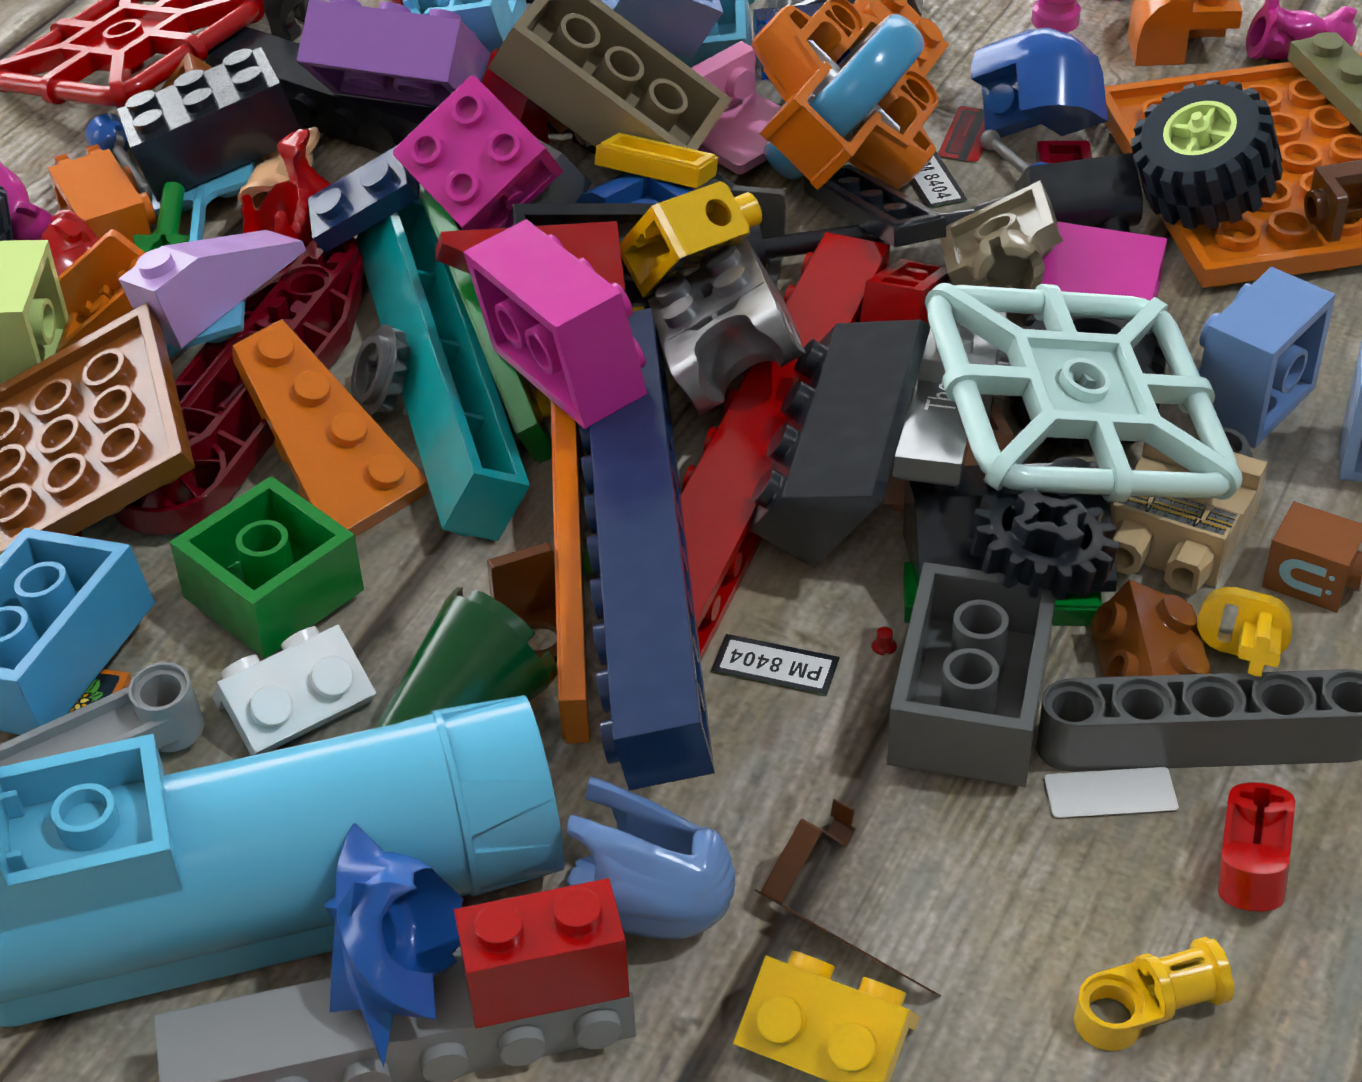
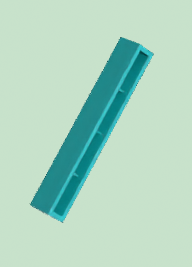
(449, 386)

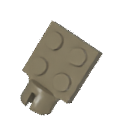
(1003, 241)

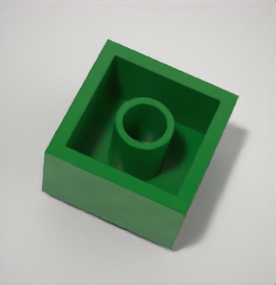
(267, 566)

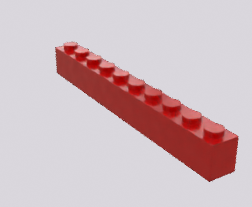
(734, 457)

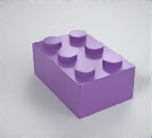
(389, 51)

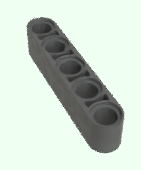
(1202, 720)

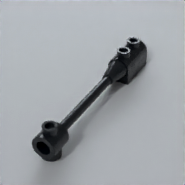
(1082, 192)

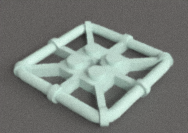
(1106, 407)

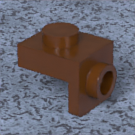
(1334, 198)

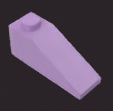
(204, 279)

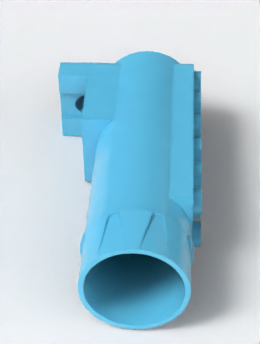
(222, 869)

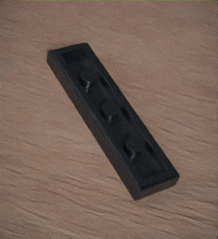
(878, 207)

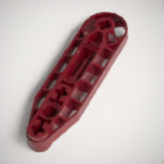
(224, 429)

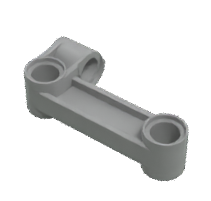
(154, 702)

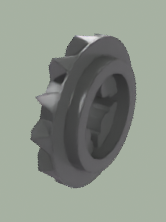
(380, 370)

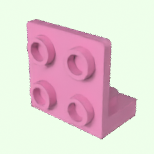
(736, 133)

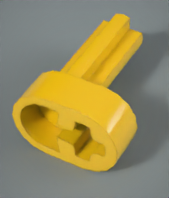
(1259, 631)

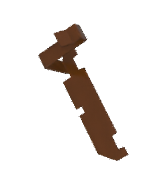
(796, 854)

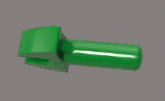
(168, 220)

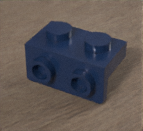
(360, 200)

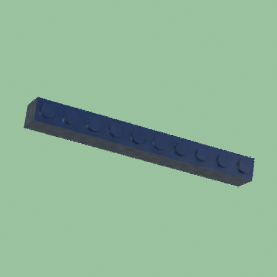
(644, 587)

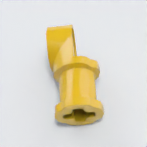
(1153, 991)

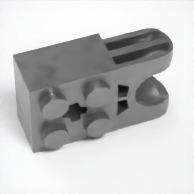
(722, 324)

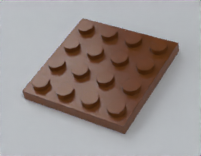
(90, 430)

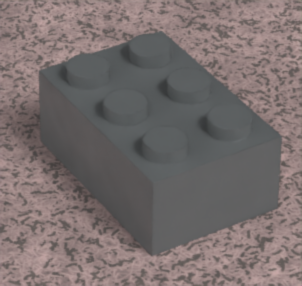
(970, 676)

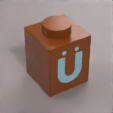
(1315, 557)

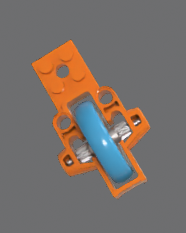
(873, 91)

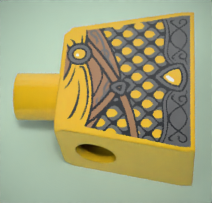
(684, 232)

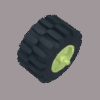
(1207, 154)

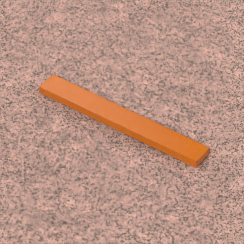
(569, 579)

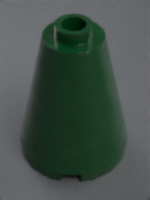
(470, 657)

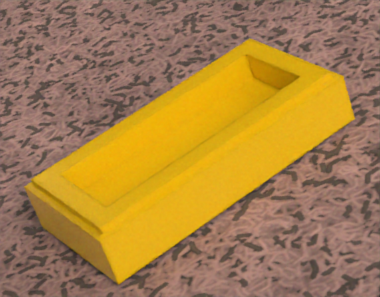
(656, 160)

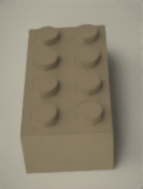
(606, 75)

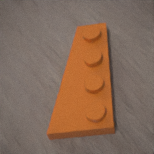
(324, 434)

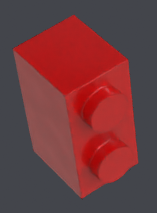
(542, 952)

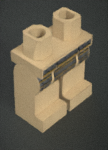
(1185, 535)

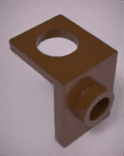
(527, 587)

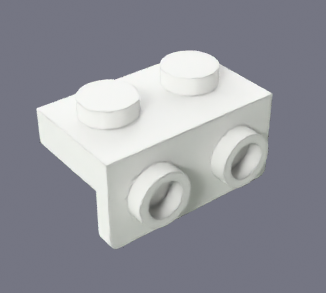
(294, 689)

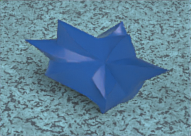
(389, 935)

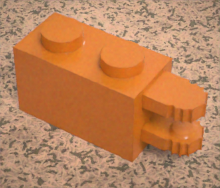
(102, 193)

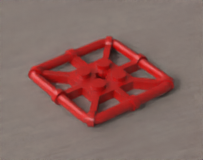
(118, 40)

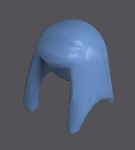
(662, 868)

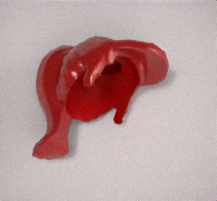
(286, 204)

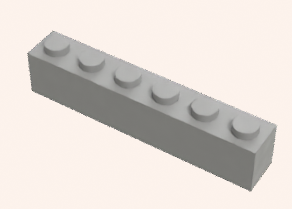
(296, 1038)

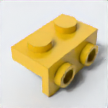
(825, 1025)

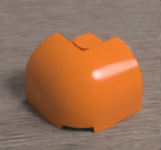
(1162, 27)

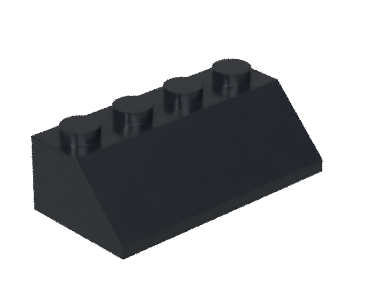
(838, 435)

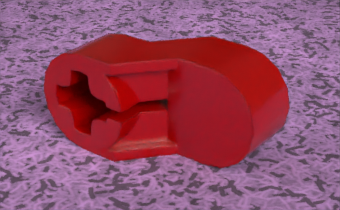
(1256, 846)

